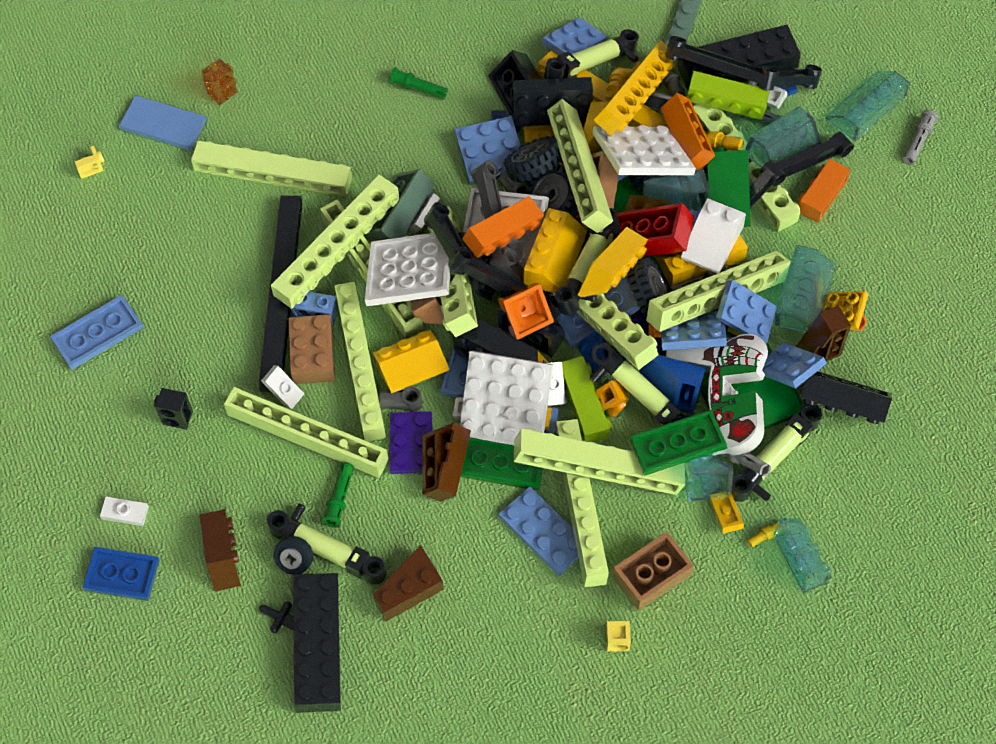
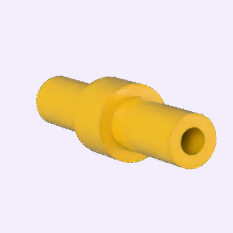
(765, 534)

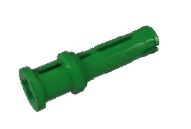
(409, 81)
(336, 503)

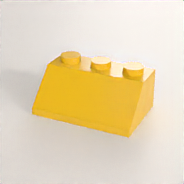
(410, 361)

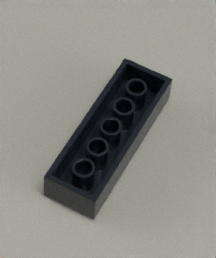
(763, 48)
(316, 643)

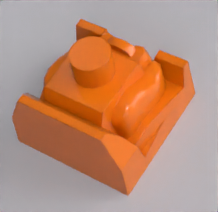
(526, 311)

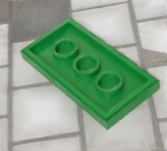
(730, 181)
(678, 442)
(495, 464)

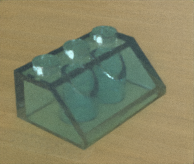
(801, 554)

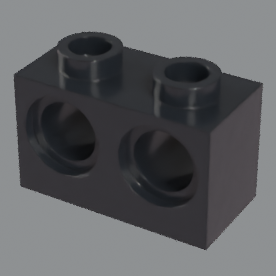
(173, 408)

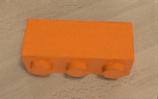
(823, 190)

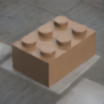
(311, 349)
(652, 571)

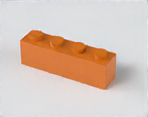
(687, 130)
(503, 227)

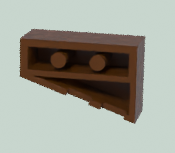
(826, 334)
(443, 460)
(219, 549)
(408, 585)

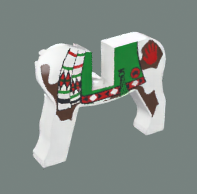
(736, 414)

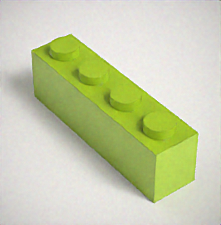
(728, 95)
(584, 400)

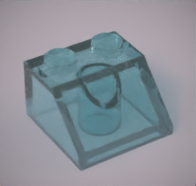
(708, 478)

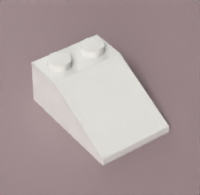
(714, 236)

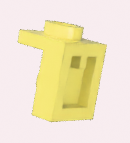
(90, 165)

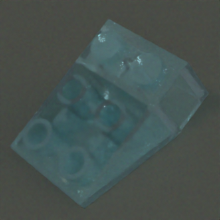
(685, 189)

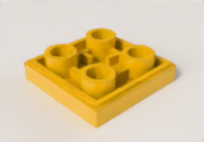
(851, 303)

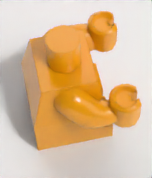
(613, 396)

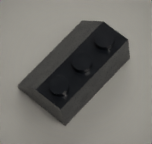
(513, 67)
(544, 340)

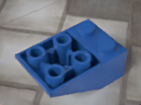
(675, 380)

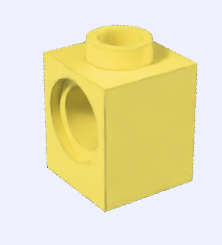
(618, 636)

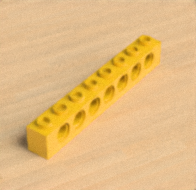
(635, 90)

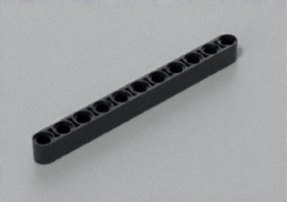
(277, 312)

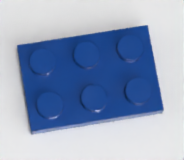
(121, 573)

